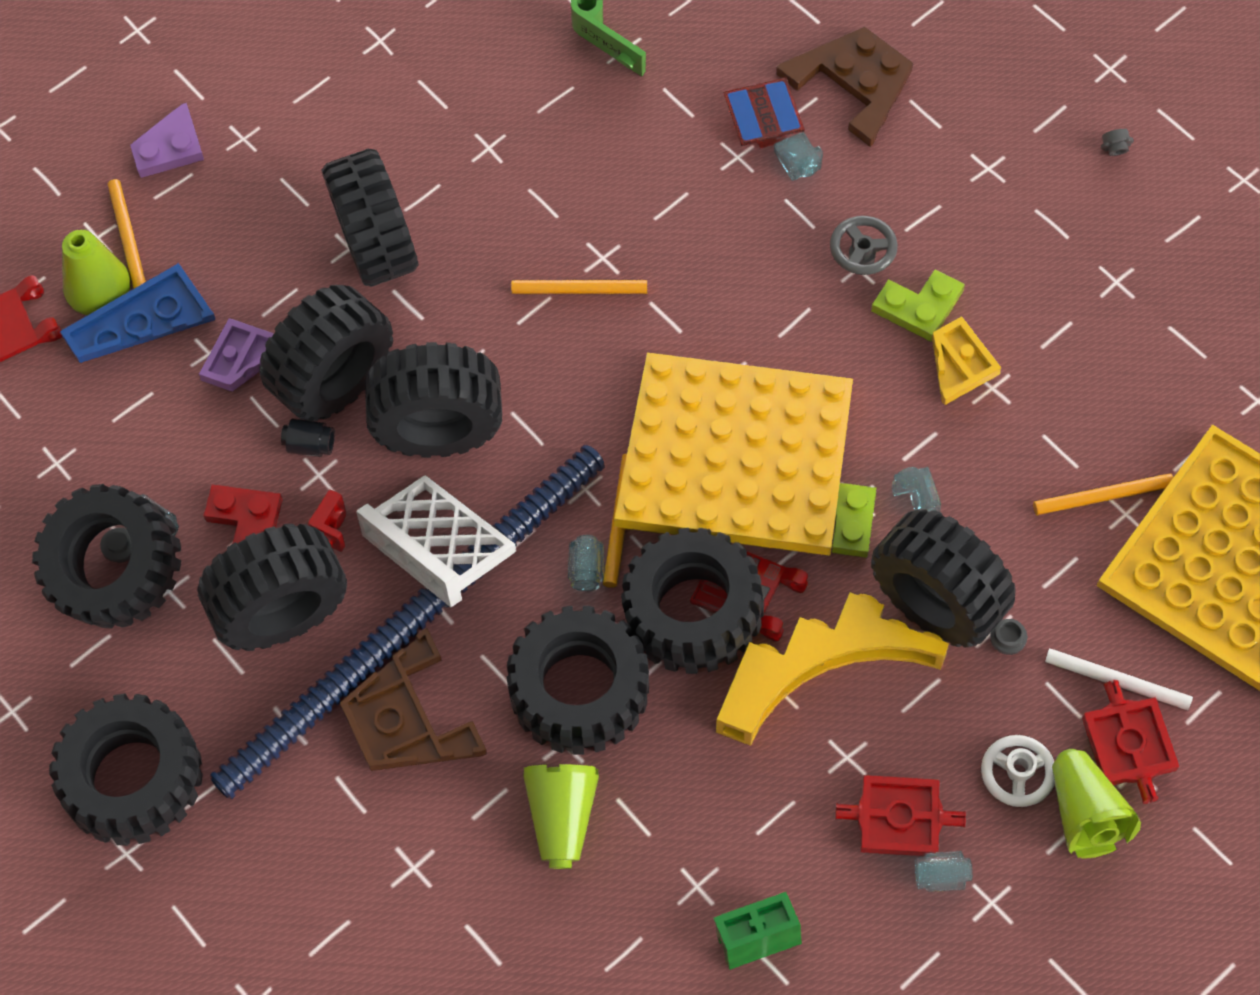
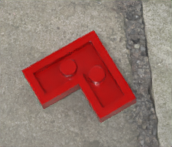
(244, 508)

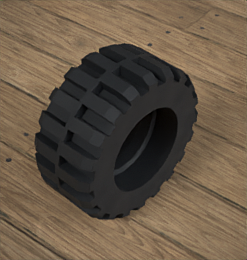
(370, 217)
(324, 352)
(433, 400)
(66, 542)
(690, 558)
(943, 577)
(271, 587)
(573, 635)
(101, 732)

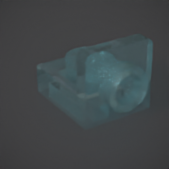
(798, 156)
(919, 485)

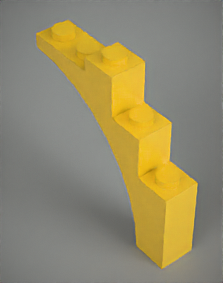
(814, 648)

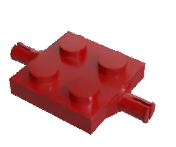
(1130, 741)
(900, 815)

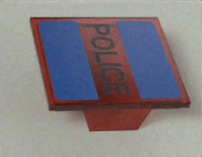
(764, 112)

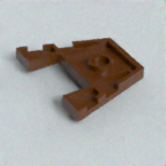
(862, 67)
(392, 721)

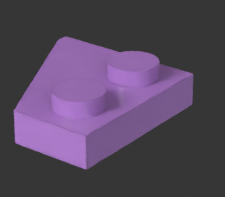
(167, 144)
(235, 355)

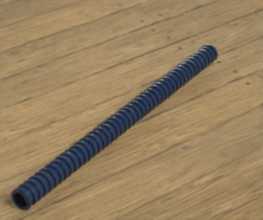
(396, 631)

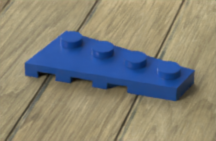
(141, 315)

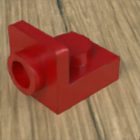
(328, 516)

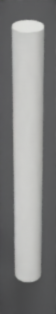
(1125, 681)

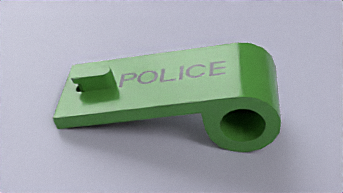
(588, 23)

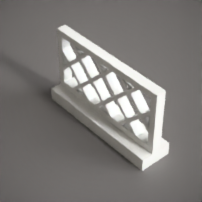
(414, 552)

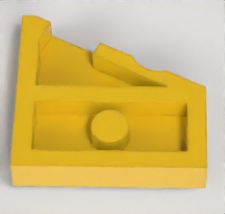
(961, 360)

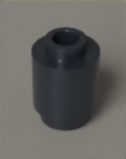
(308, 438)

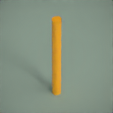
(126, 233)
(579, 286)
(1102, 494)
(615, 542)

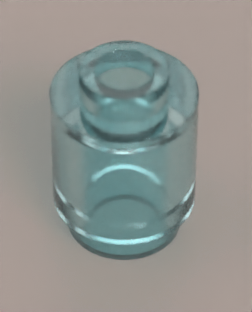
(586, 563)
(943, 871)

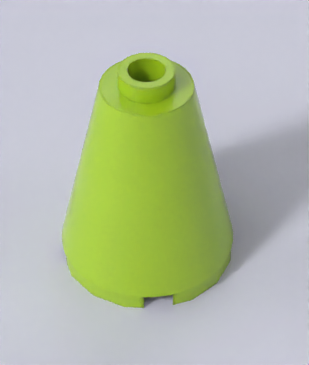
(91, 273)
(1090, 806)
(560, 809)

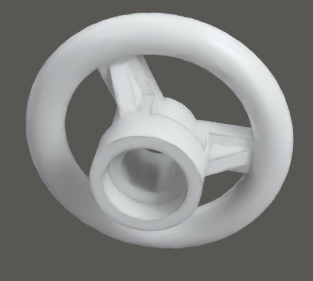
(1018, 757)

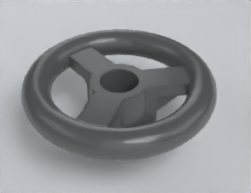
(862, 260)

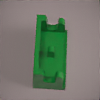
(758, 930)

